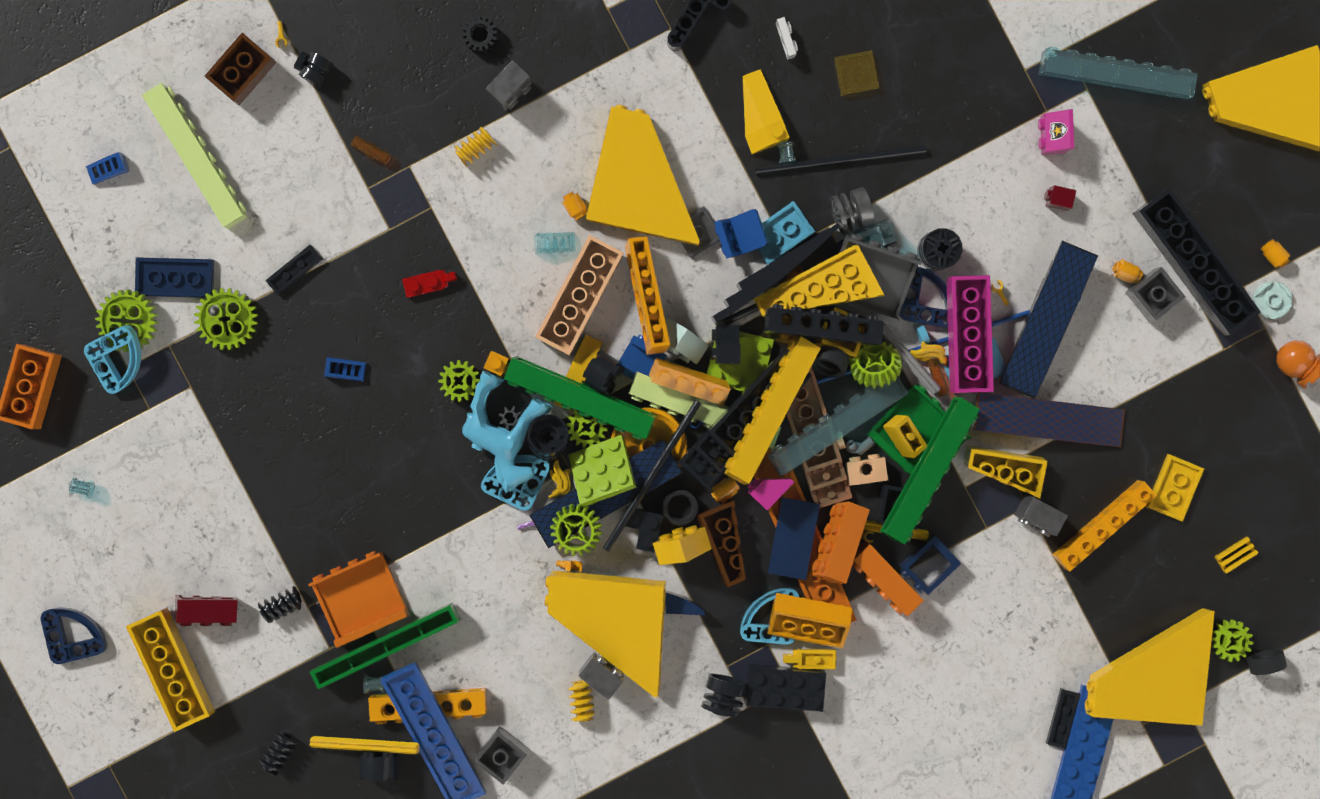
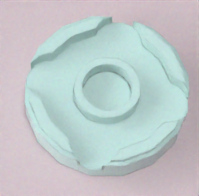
(1273, 300)

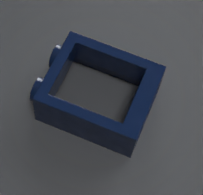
(942, 549)

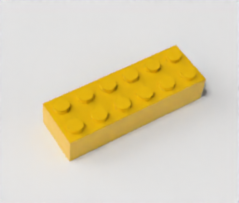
(170, 669)

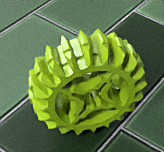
(876, 370)
(587, 518)

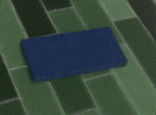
(174, 277)
(793, 538)

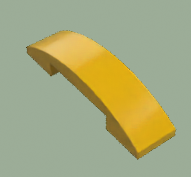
(585, 353)

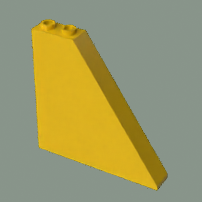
(1272, 99)
(636, 183)
(615, 618)
(1158, 679)

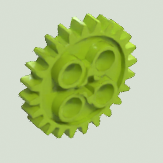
(127, 302)
(243, 316)

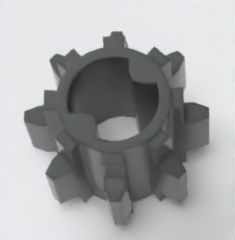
(505, 420)

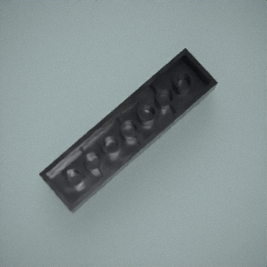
(1196, 262)

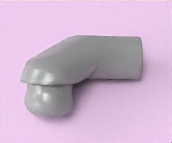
(859, 448)

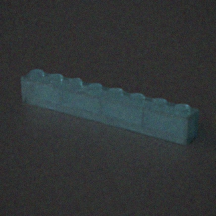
(1118, 73)
(835, 426)

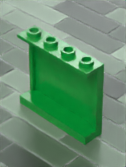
(924, 414)

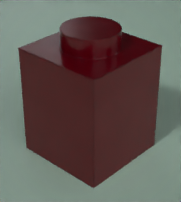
(1060, 197)

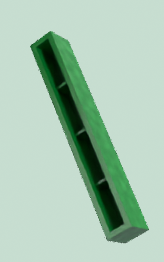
(580, 397)
(930, 470)
(385, 645)

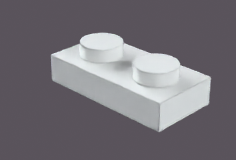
(789, 45)

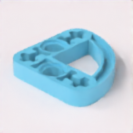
(102, 356)
(525, 490)
(753, 608)

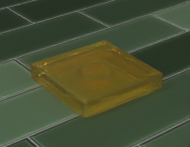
(856, 73)

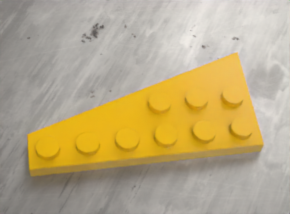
(832, 282)

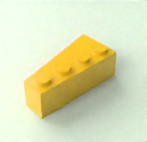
(1014, 469)

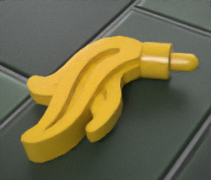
(930, 351)
(561, 479)

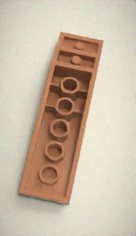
(825, 469)

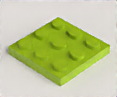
(753, 360)
(602, 471)

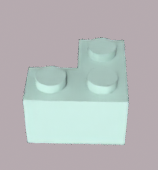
(684, 342)

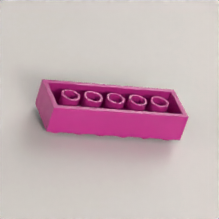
(970, 334)

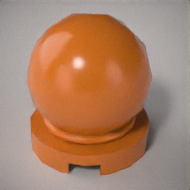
(1299, 361)

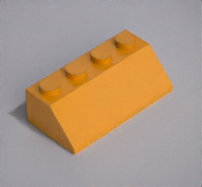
(810, 620)

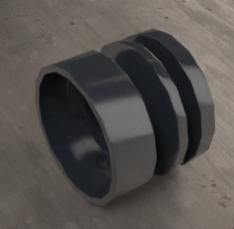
(935, 259)
(544, 427)
(725, 690)

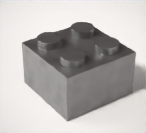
(509, 86)
(1155, 294)
(1039, 514)
(601, 675)
(501, 755)

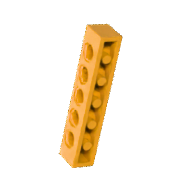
(647, 295)
(1104, 525)
(476, 696)

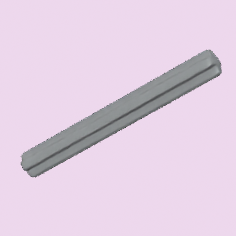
(910, 361)

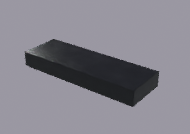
(294, 270)
(1062, 718)

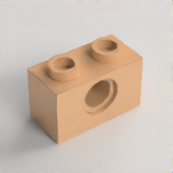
(877, 473)

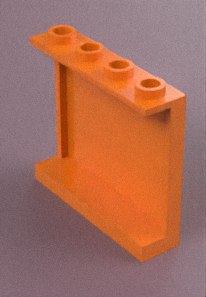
(359, 598)

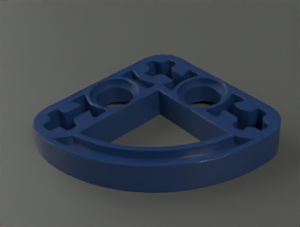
(913, 303)
(68, 649)

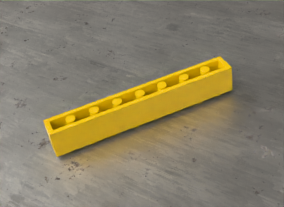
(772, 410)

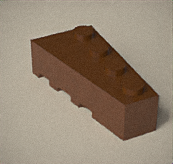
(725, 541)

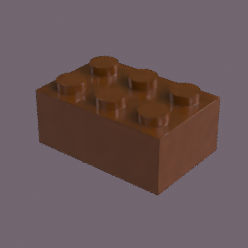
(240, 69)

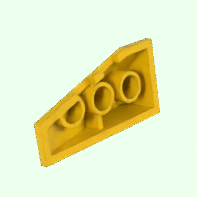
(762, 118)

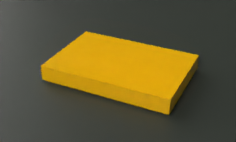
(1175, 487)

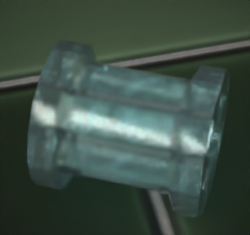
(786, 152)
(81, 487)
(372, 684)

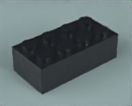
(785, 687)

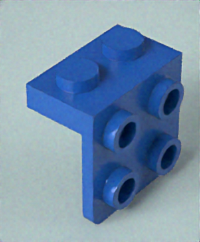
(741, 234)
(636, 359)

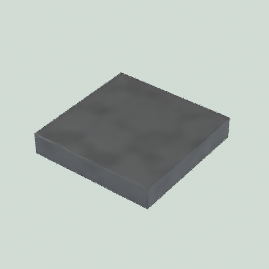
(705, 230)

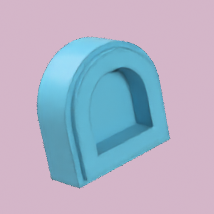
(922, 334)

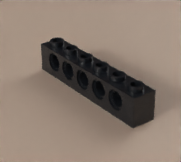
(871, 336)

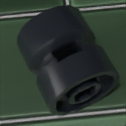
(315, 69)

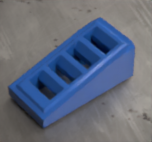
(123, 168)
(327, 373)

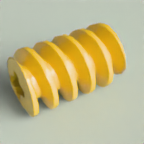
(474, 146)
(582, 701)

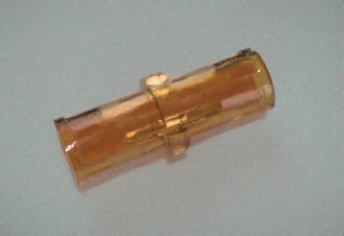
(370, 150)
(938, 376)

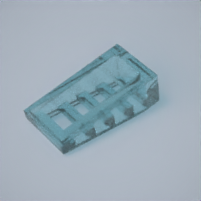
(547, 250)

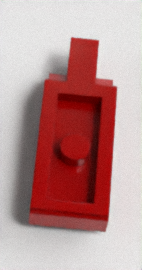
(427, 282)

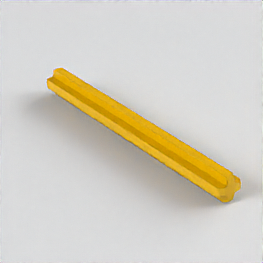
(364, 745)

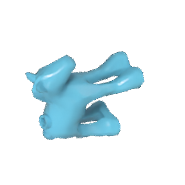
(498, 440)

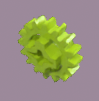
(453, 374)
(592, 434)
(1239, 640)

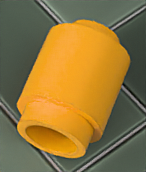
(574, 205)
(1275, 253)
(1127, 271)
(725, 490)

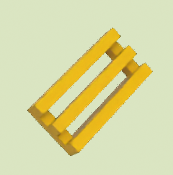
(1250, 546)

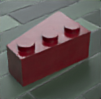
(205, 610)

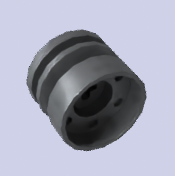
(855, 210)

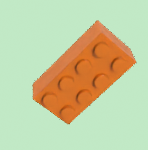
(28, 386)
(840, 542)
(889, 582)

